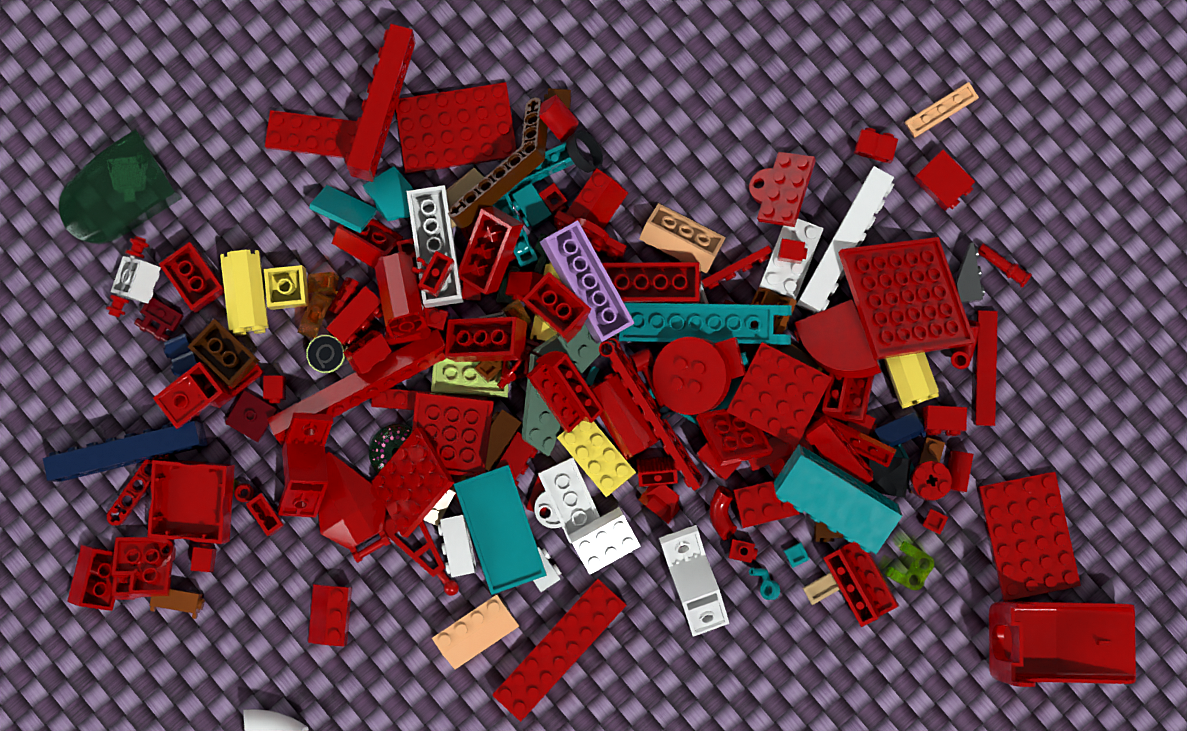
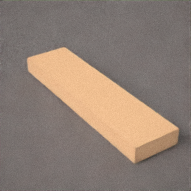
(941, 110)

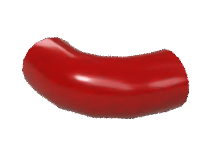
(962, 355)
(719, 512)

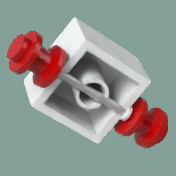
(134, 278)

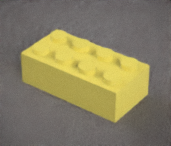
(597, 456)

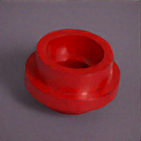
(238, 490)

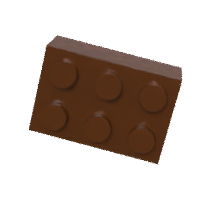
(223, 353)

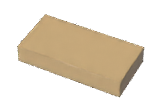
(821, 588)

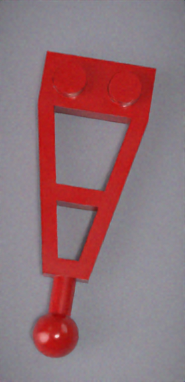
(450, 586)

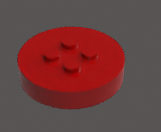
(691, 375)

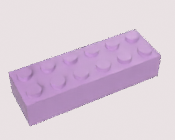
(587, 278)

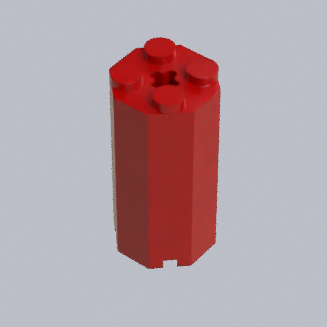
(400, 295)
(623, 416)

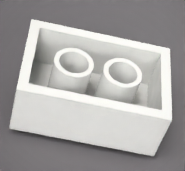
(604, 540)
(457, 546)

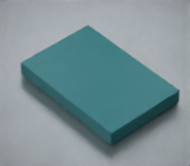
(343, 208)

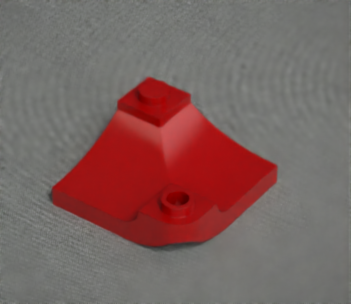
(141, 567)

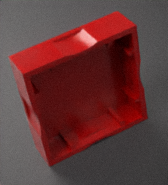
(191, 501)

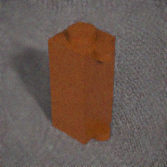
(180, 601)

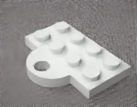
(566, 498)

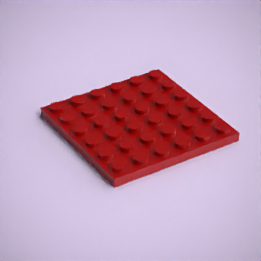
(906, 297)

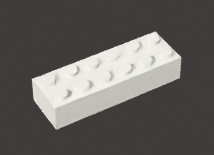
(434, 233)

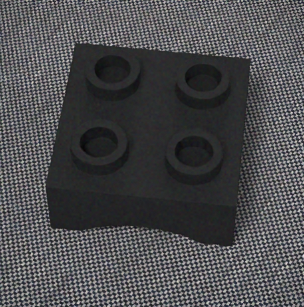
(893, 479)

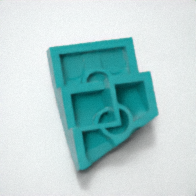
(390, 194)

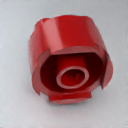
(940, 486)

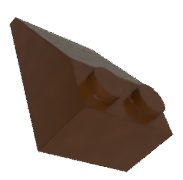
(501, 435)

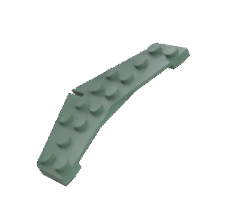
(539, 424)

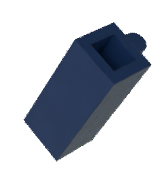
(900, 430)

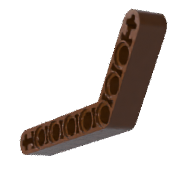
(508, 173)

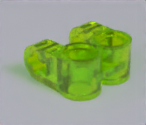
(914, 569)

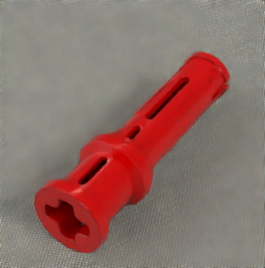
(1012, 270)

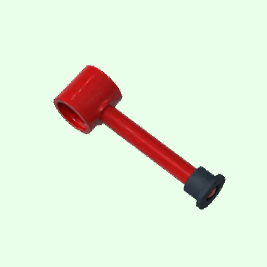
(641, 362)

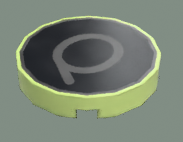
(325, 354)

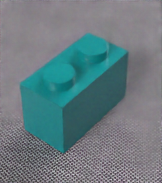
(531, 206)

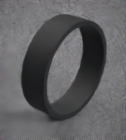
(577, 157)

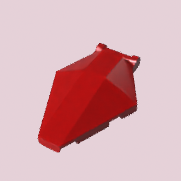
(351, 509)

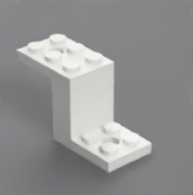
(694, 580)

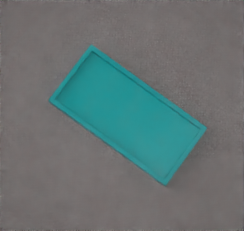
(500, 529)

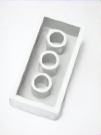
(787, 277)

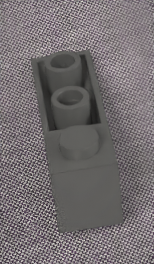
(968, 276)

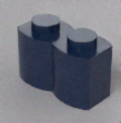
(180, 354)

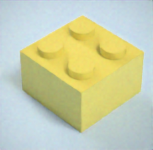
(286, 287)

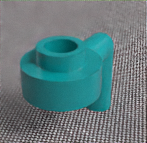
(769, 589)

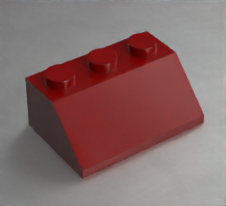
(598, 199)
(370, 244)
(557, 307)
(93, 579)
(330, 615)

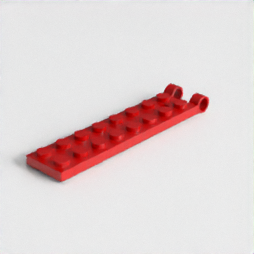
(662, 428)

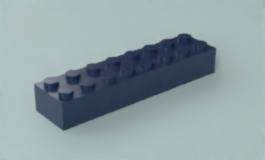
(124, 452)

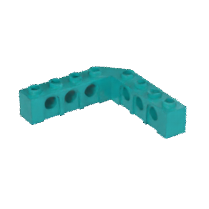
(555, 161)

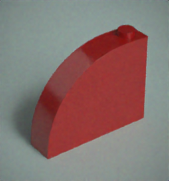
(838, 342)

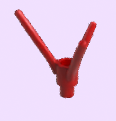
(508, 375)

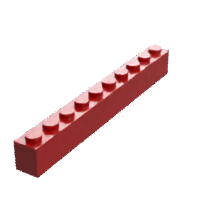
(360, 387)

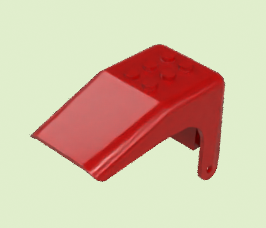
(1062, 643)

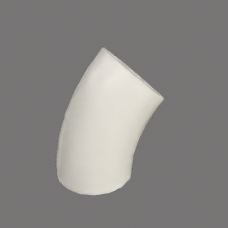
(270, 721)

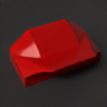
(661, 501)

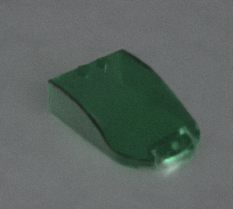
(115, 192)

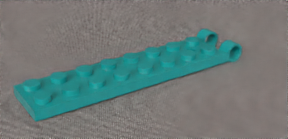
(710, 321)

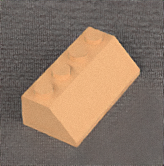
(681, 237)
(475, 631)

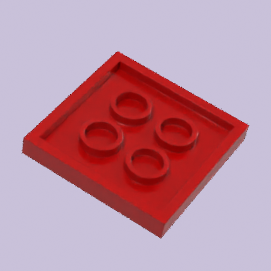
(732, 438)

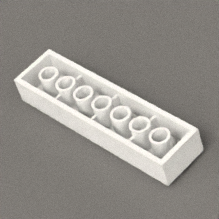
(849, 235)

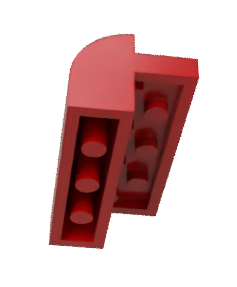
(564, 390)
(847, 398)
(860, 582)

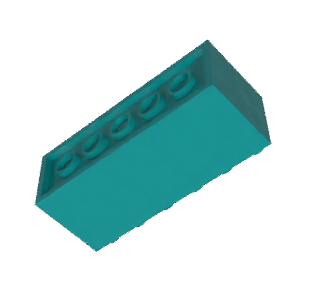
(837, 500)

